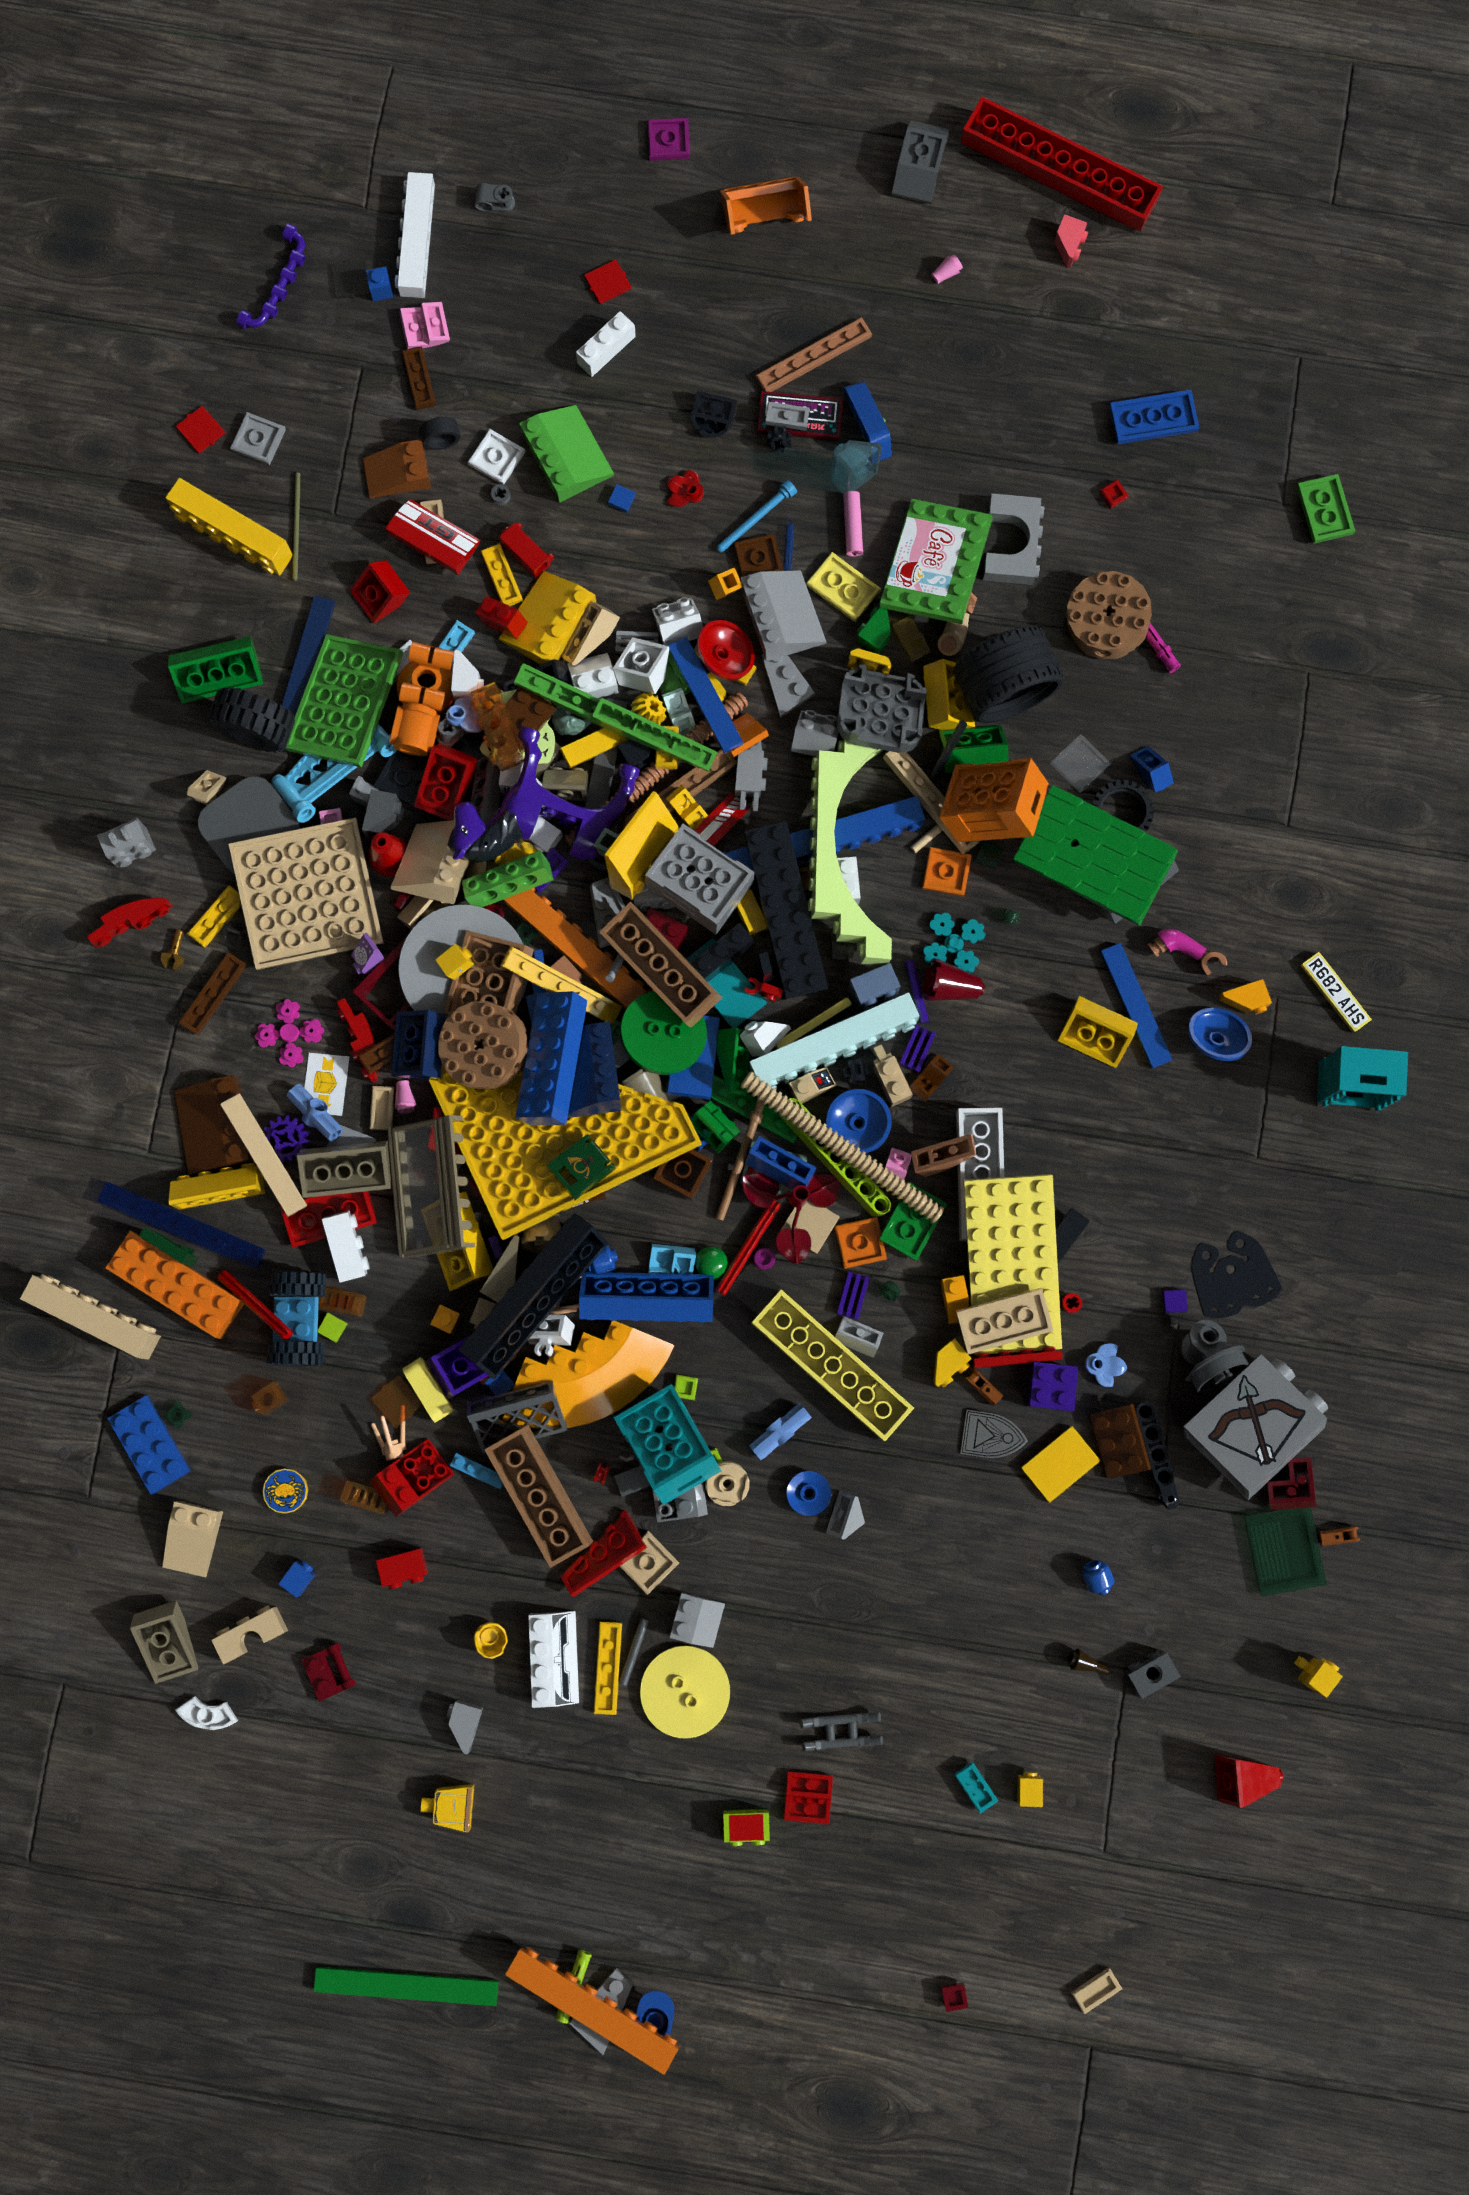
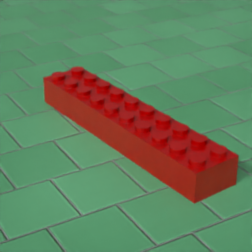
(1061, 164)

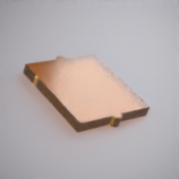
(397, 1401)

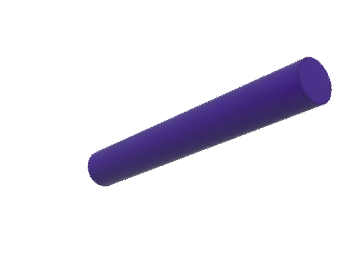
(916, 991)

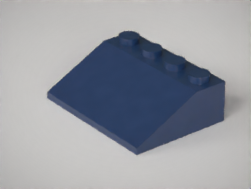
(595, 1078)

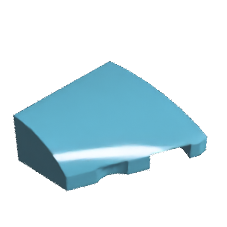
(671, 1259)

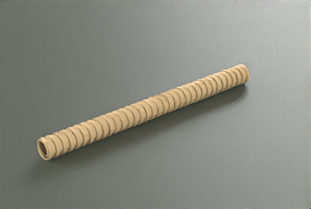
(842, 1147)

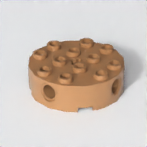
(1113, 595)
(463, 1042)

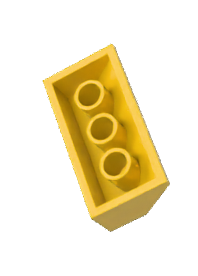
(216, 1187)
(469, 1264)

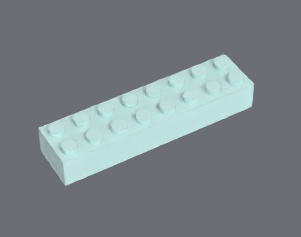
(836, 1041)

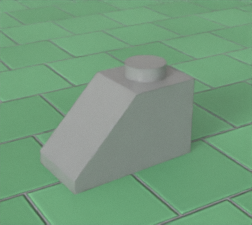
(464, 1723)

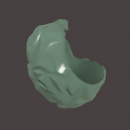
(568, 723)

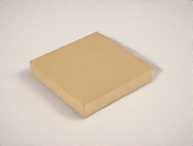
(815, 1221)
(650, 1565)

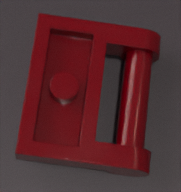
(321, 1673)

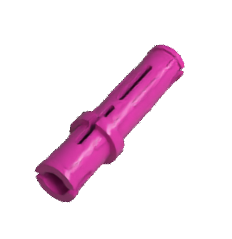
(1162, 650)

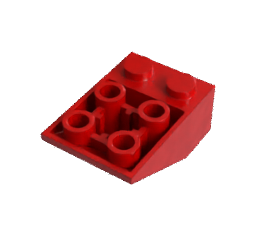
(411, 1478)

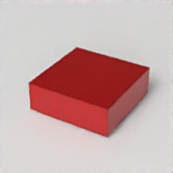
(1114, 494)

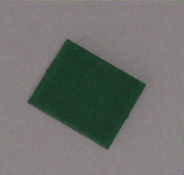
(1285, 1551)

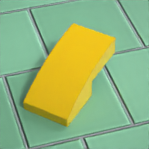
(687, 807)

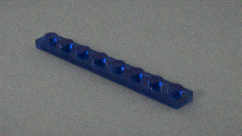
(182, 1225)

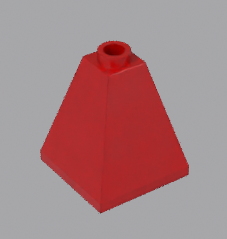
(1244, 1781)

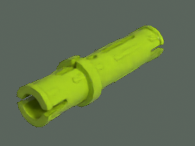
(581, 1964)

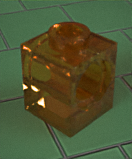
(278, 1395)

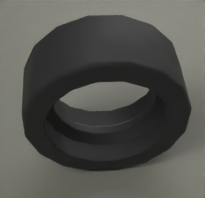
(439, 433)

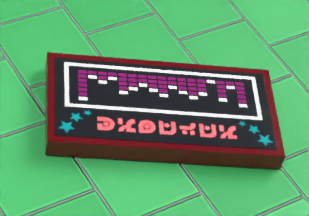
(823, 419)

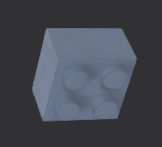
(874, 987)

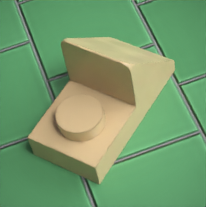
(207, 787)

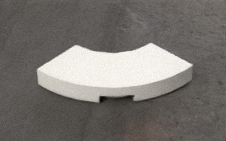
(206, 1716)

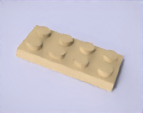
(1004, 1320)

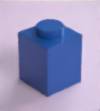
(379, 284)
(298, 1578)

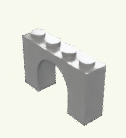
(1025, 514)

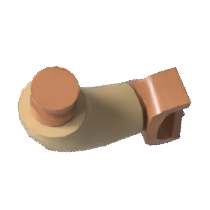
(955, 634)

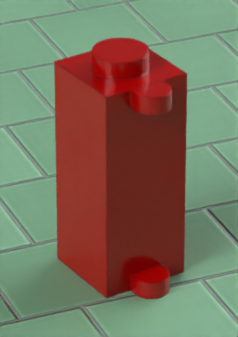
(525, 550)

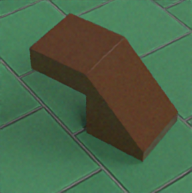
(931, 1077)

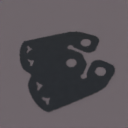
(1237, 1289)

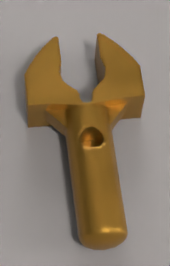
(174, 952)

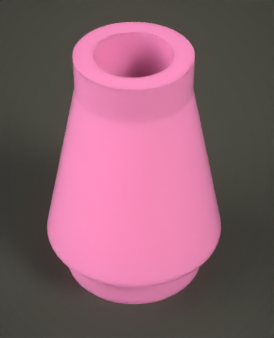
(947, 269)
(404, 1098)

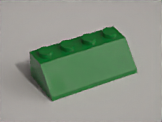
(210, 668)

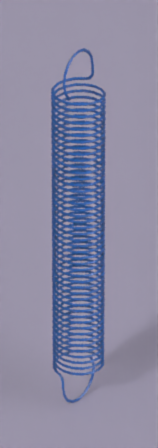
(790, 542)

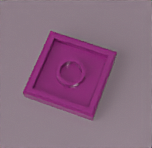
(668, 139)

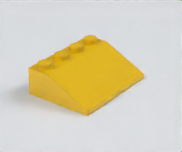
(552, 616)
(639, 846)

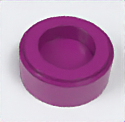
(764, 1258)

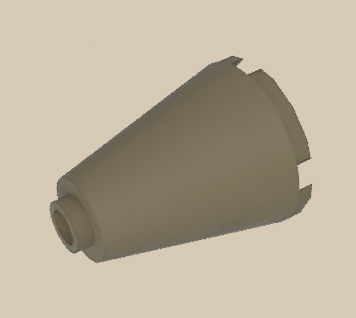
(645, 1082)

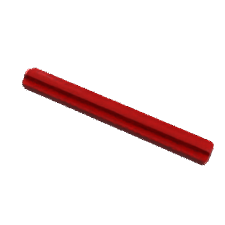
(747, 1248)
(255, 1305)

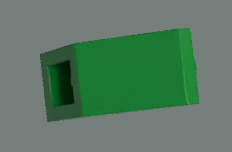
(876, 632)

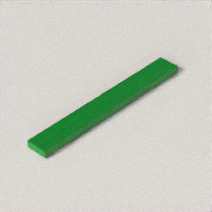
(406, 1986)

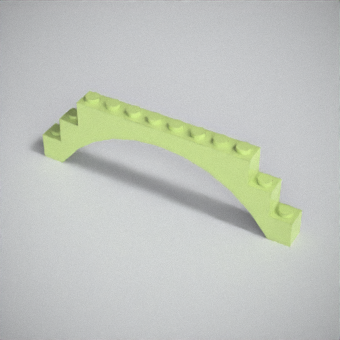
(829, 891)

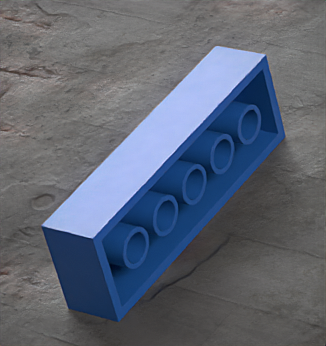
(551, 1058)
(646, 1297)

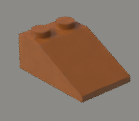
(397, 469)

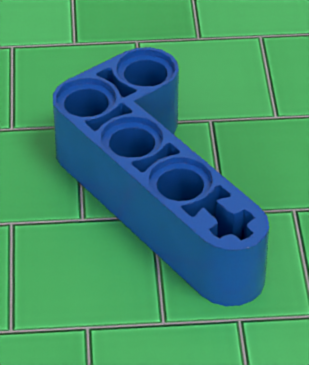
(868, 417)

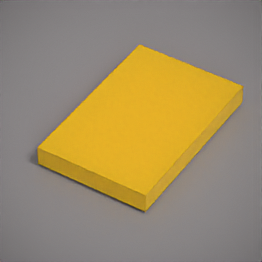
(1060, 1464)

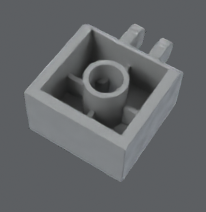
(126, 843)

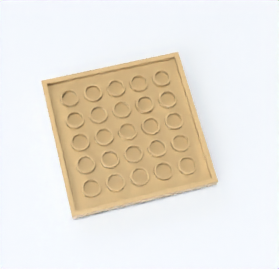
(305, 893)

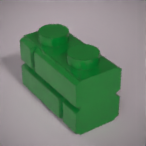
(714, 1126)

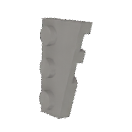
(787, 684)

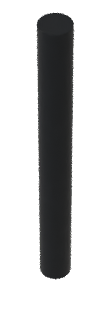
(947, 751)

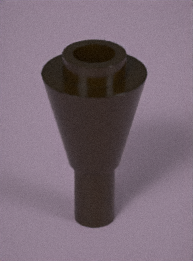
(1082, 1662)

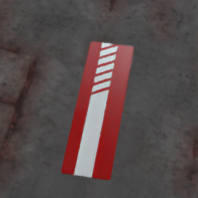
(721, 820)

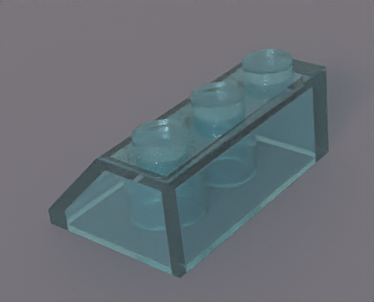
(854, 464)

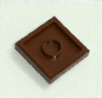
(757, 555)

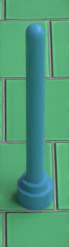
(786, 490)

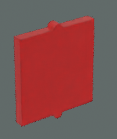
(608, 281)
(200, 429)

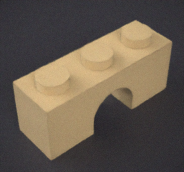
(231, 1644)

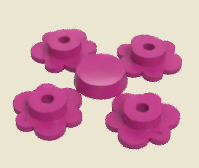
(289, 1033)

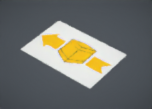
(327, 1080)

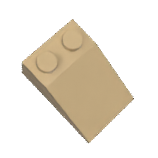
(191, 1538)

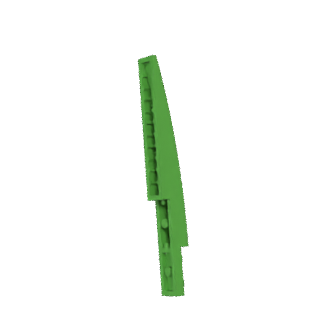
(615, 718)

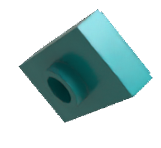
(976, 1787)

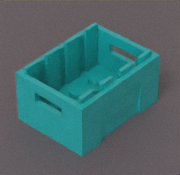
(1373, 1072)
(667, 1471)

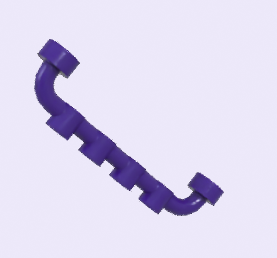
(278, 292)

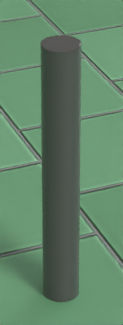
(630, 1661)

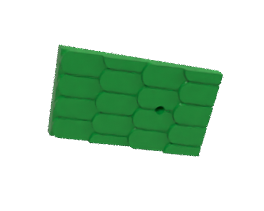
(1096, 855)

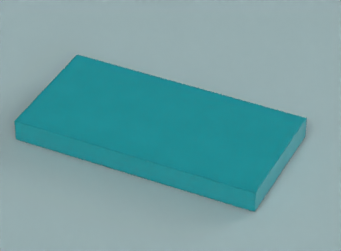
(730, 984)

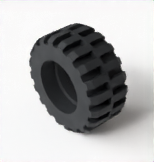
(251, 719)

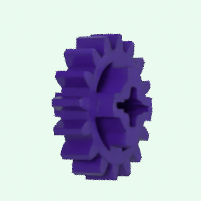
(290, 1132)

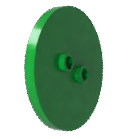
(659, 1038)

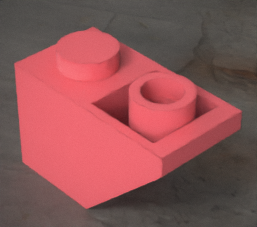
(1068, 238)

